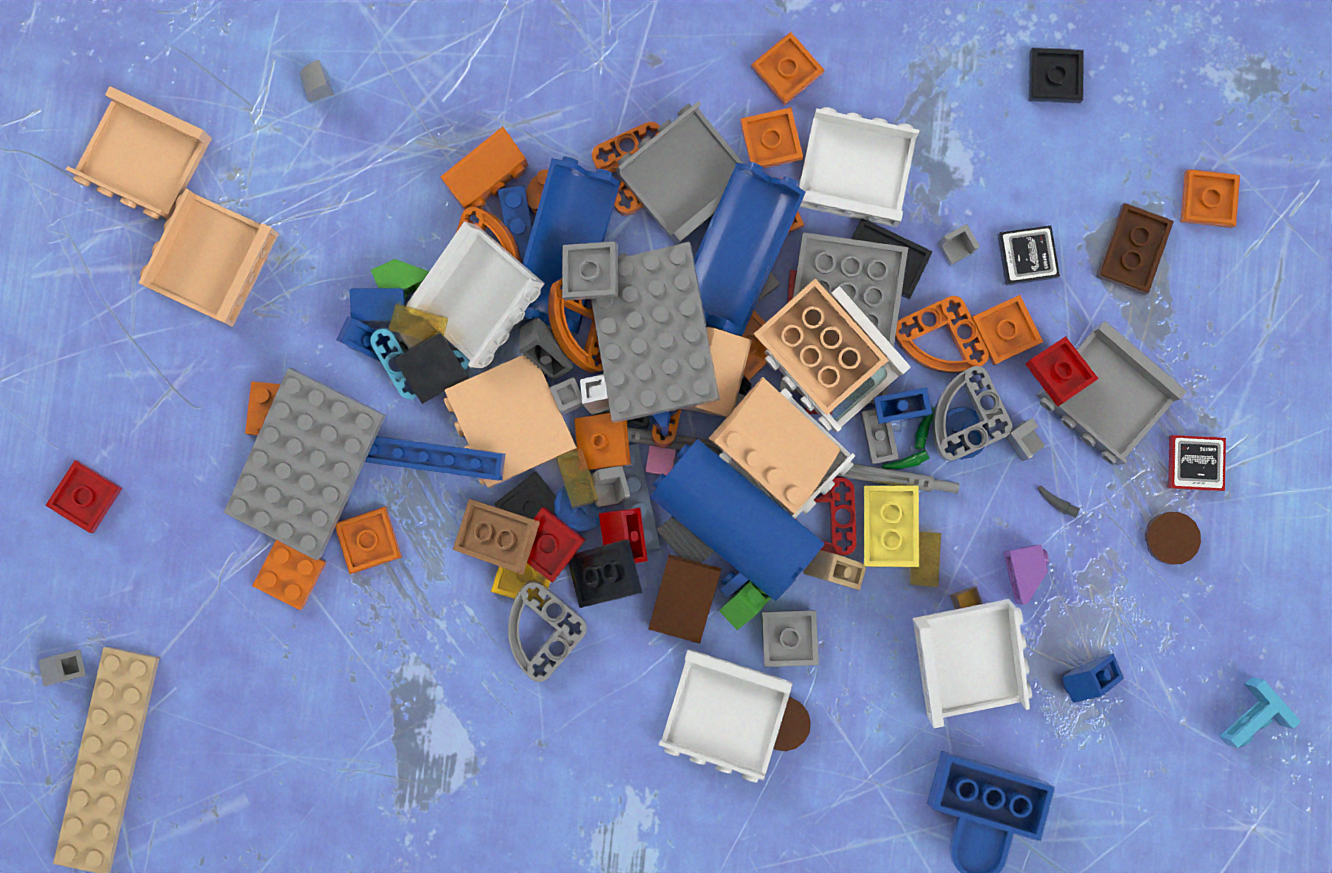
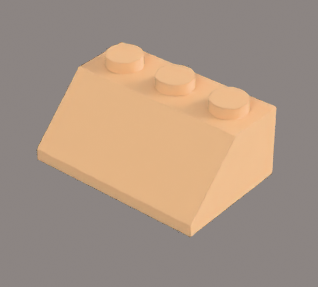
(729, 362)

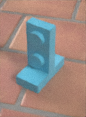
(1259, 715)

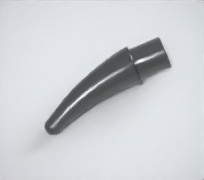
(1061, 505)

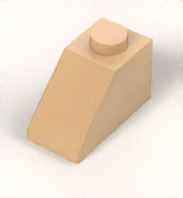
(836, 569)

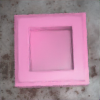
(660, 460)

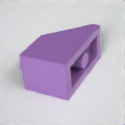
(1026, 570)

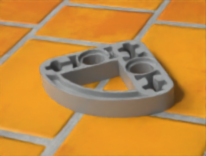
(986, 417)
(561, 633)

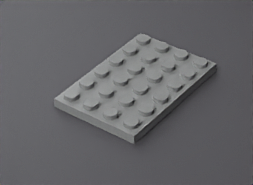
(864, 270)
(655, 336)
(304, 463)

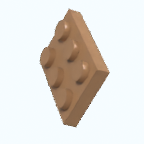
(496, 536)

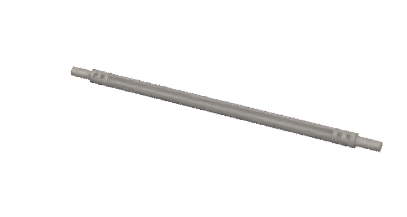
(857, 471)

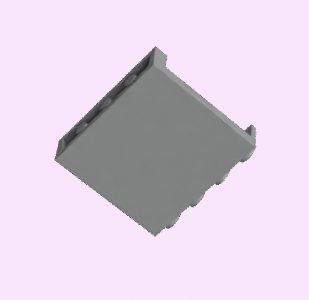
(680, 172)
(1122, 402)

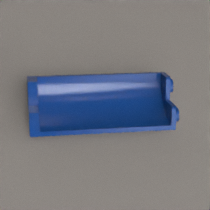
(571, 211)
(744, 244)
(736, 519)

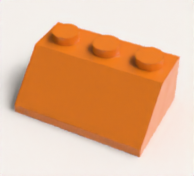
(485, 170)

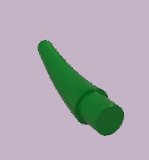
(922, 432)
(907, 462)

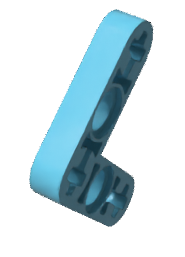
(397, 376)

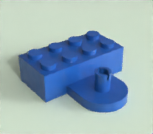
(989, 810)

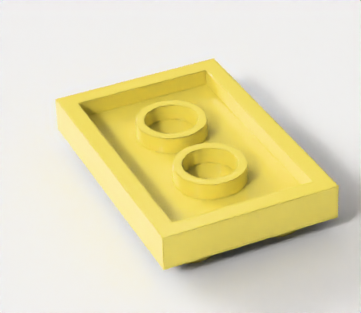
(891, 526)

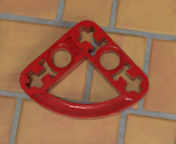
(830, 497)

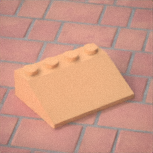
(821, 346)
(776, 445)

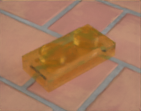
(416, 322)
(576, 478)
(929, 560)

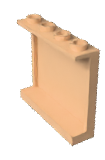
(141, 155)
(208, 257)
(510, 414)

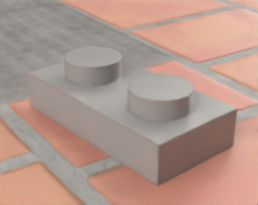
(879, 438)

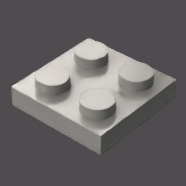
(590, 271)
(790, 638)

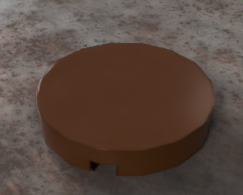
(1173, 538)
(793, 727)

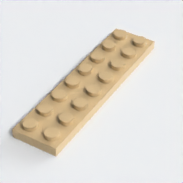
(106, 760)

